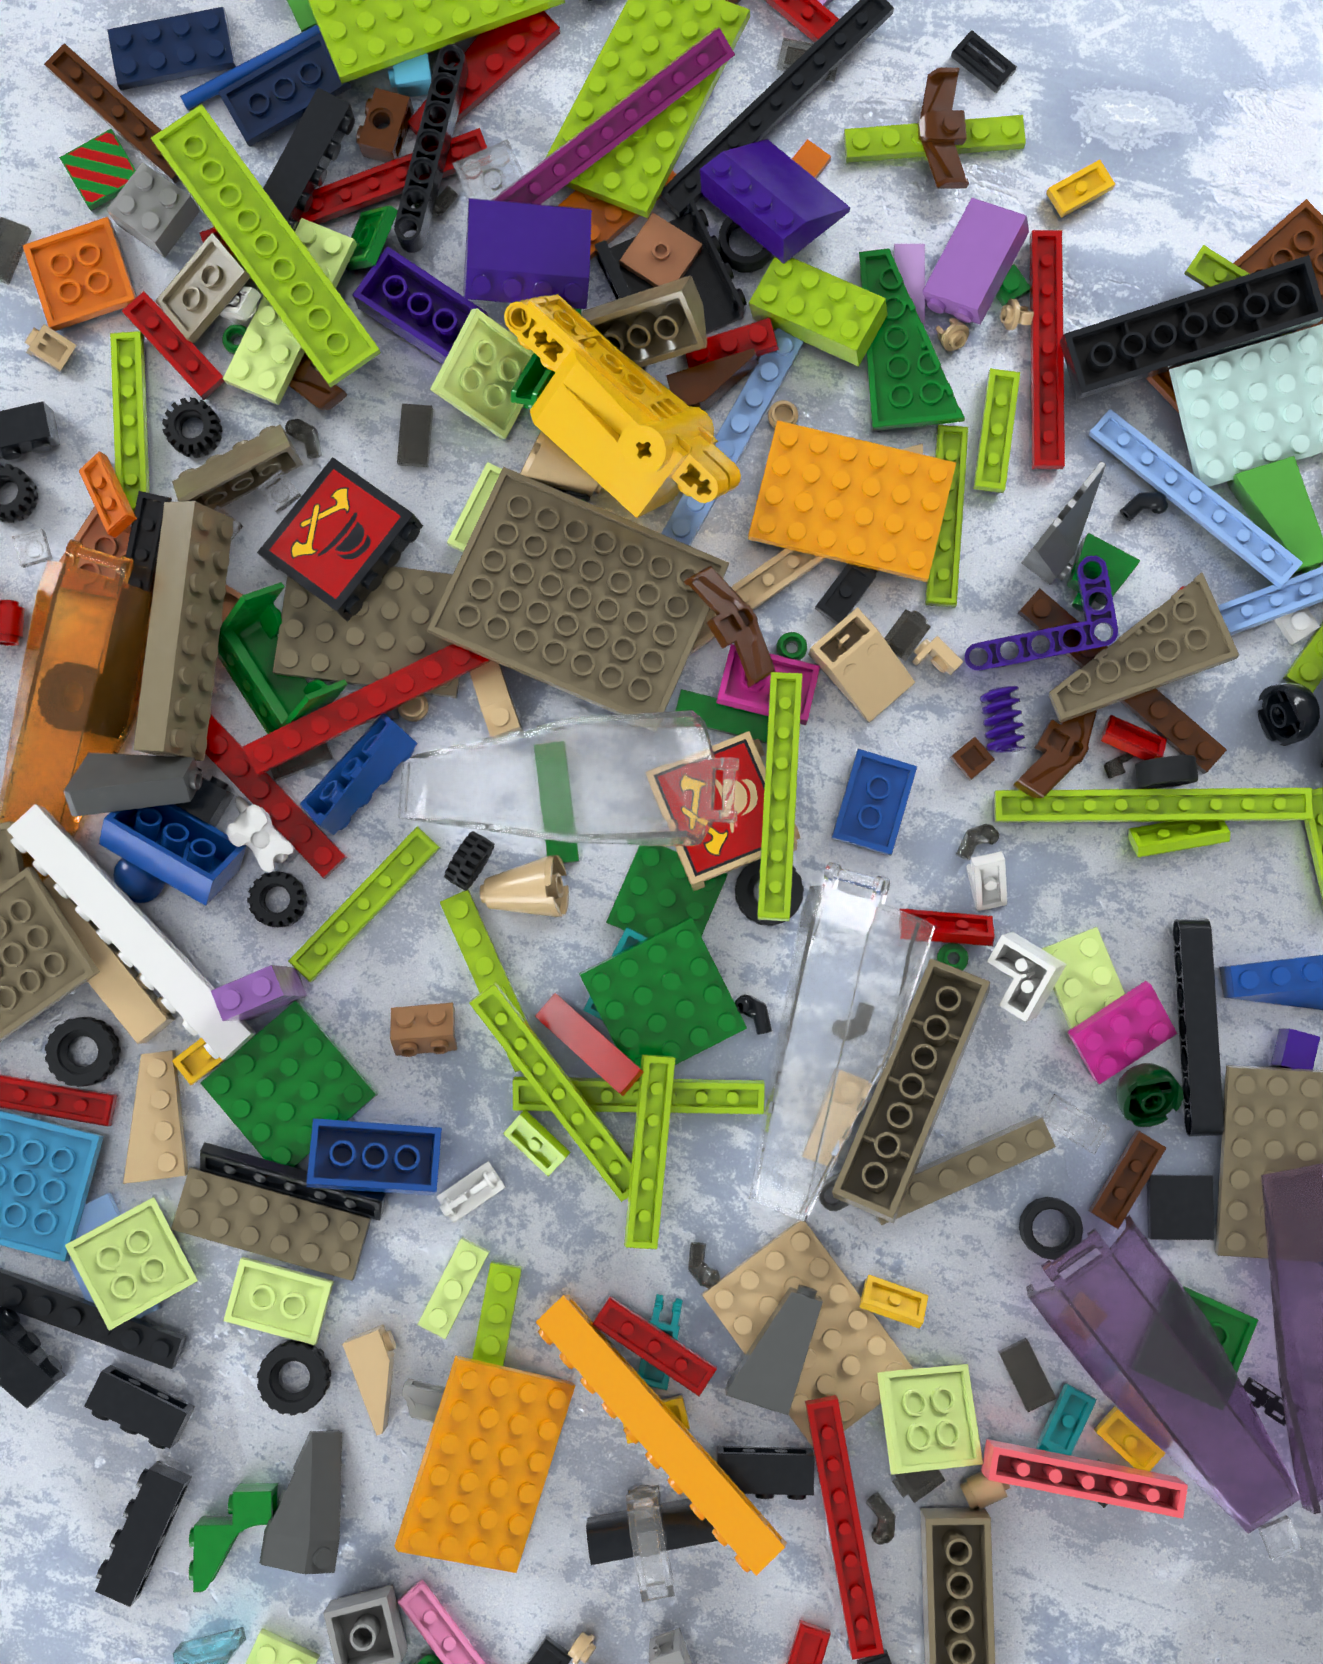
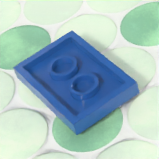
(874, 802)

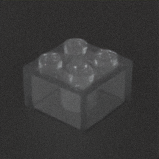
(488, 171)

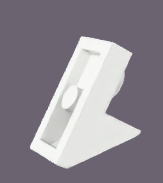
(242, 306)
(988, 880)

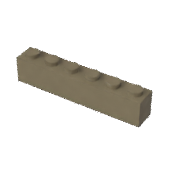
(975, 1163)

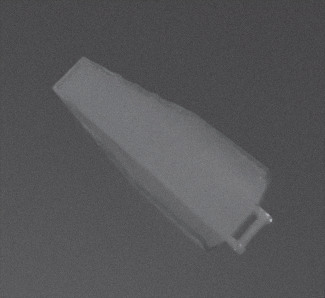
(579, 782)
(836, 1032)

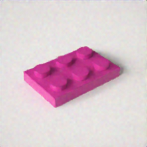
(756, 699)
(1122, 1032)

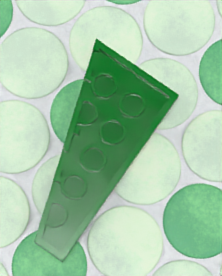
(902, 364)

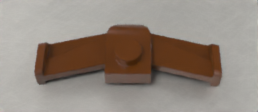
(942, 129)
(313, 387)
(733, 623)
(1063, 748)

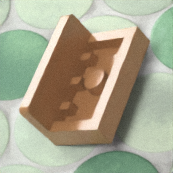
(423, 1029)

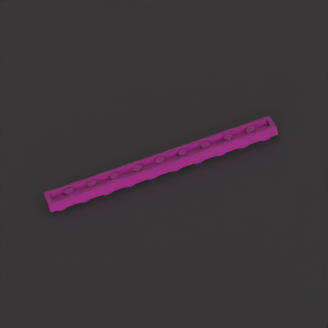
(620, 121)

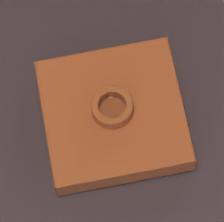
(660, 252)

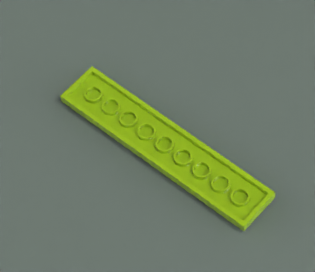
(266, 245)

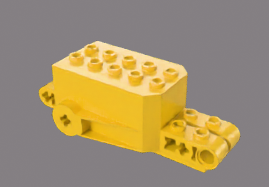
(616, 415)

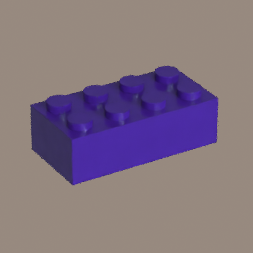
(413, 304)

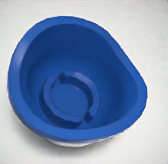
(136, 882)

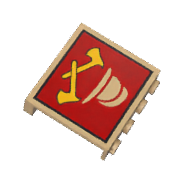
(735, 843)

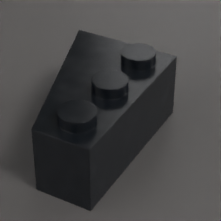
(24, 1366)

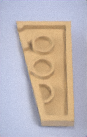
(157, 1127)

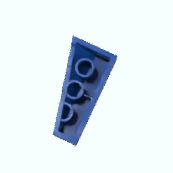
(358, 774)
(1281, 982)

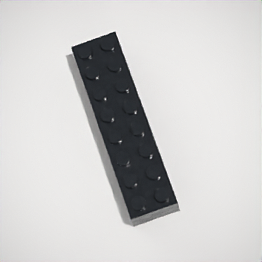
(1193, 327)

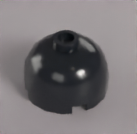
(1288, 712)

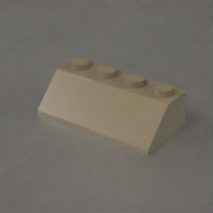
(653, 322)
(239, 470)

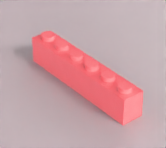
(1084, 1478)

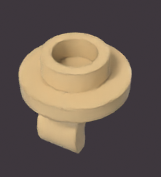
(1014, 314)
(954, 336)

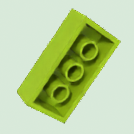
(819, 309)

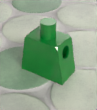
(1118, 564)

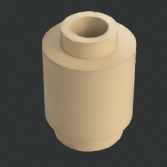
(983, 1492)

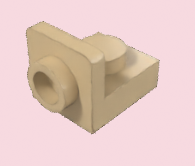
(49, 347)
(942, 656)

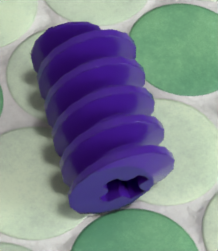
(1002, 720)

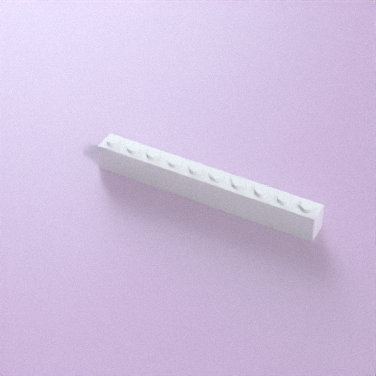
(128, 929)

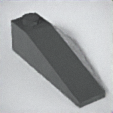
(1059, 543)
(307, 1522)

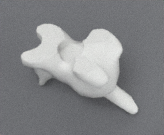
(256, 831)

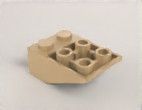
(861, 665)

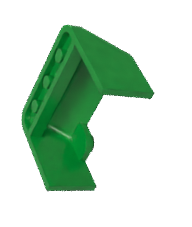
(248, 654)

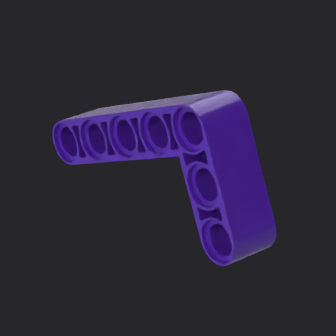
(1055, 634)

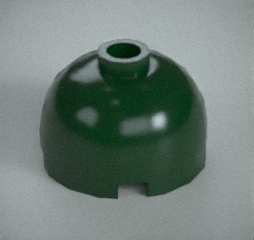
(1148, 1094)

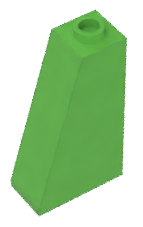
(1281, 507)

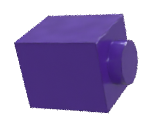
(1295, 1049)

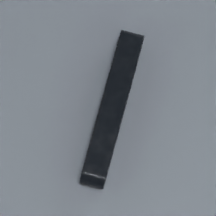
(430, 135)
(1198, 1027)

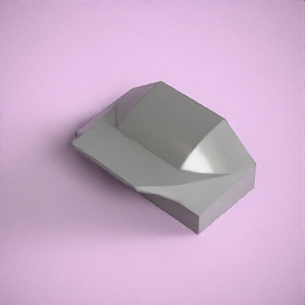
(422, 1399)

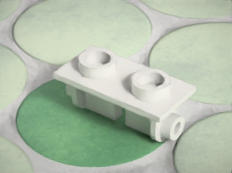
(470, 1192)

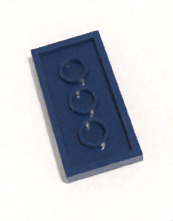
(171, 48)
(281, 90)

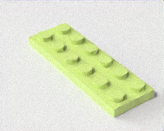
(268, 349)

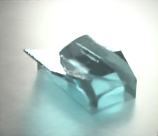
(210, 1649)

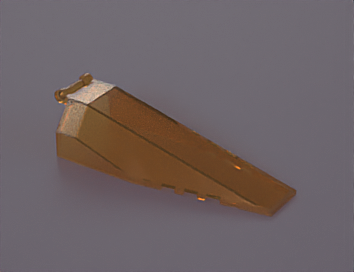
(74, 682)

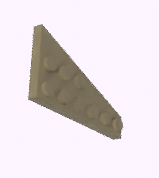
(1163, 647)

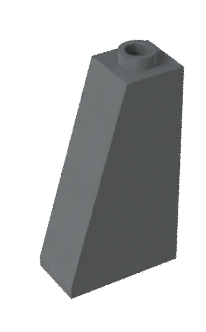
(130, 782)
(777, 1356)

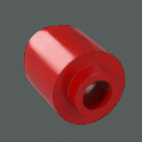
(11, 622)

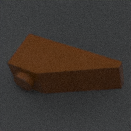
(710, 381)

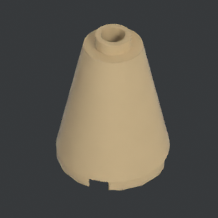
(556, 469)
(529, 888)

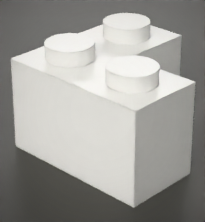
(1033, 973)

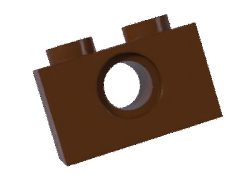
(382, 108)

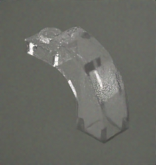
(649, 1543)

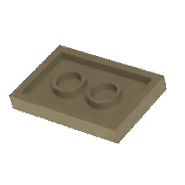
(203, 288)

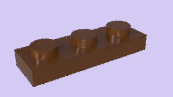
(1127, 1179)

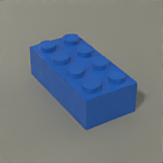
(174, 848)
(374, 1157)

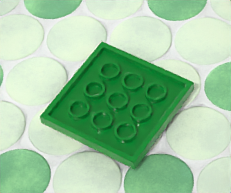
(664, 996)
(284, 1082)

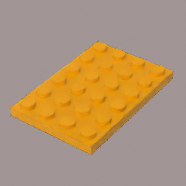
(852, 501)
(484, 1465)

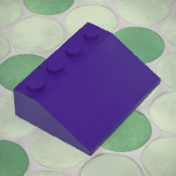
(771, 197)
(526, 252)

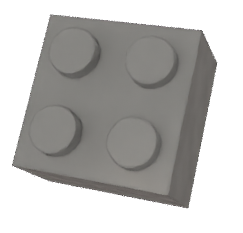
(153, 209)
(366, 1628)

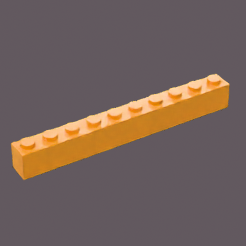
(662, 1435)

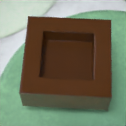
(972, 758)

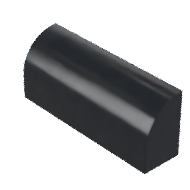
(610, 1535)

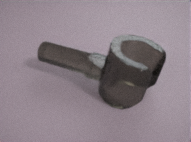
(1115, 766)

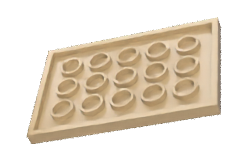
(847, 1340)

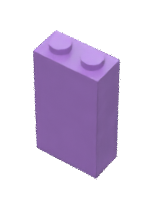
(975, 261)
(258, 993)

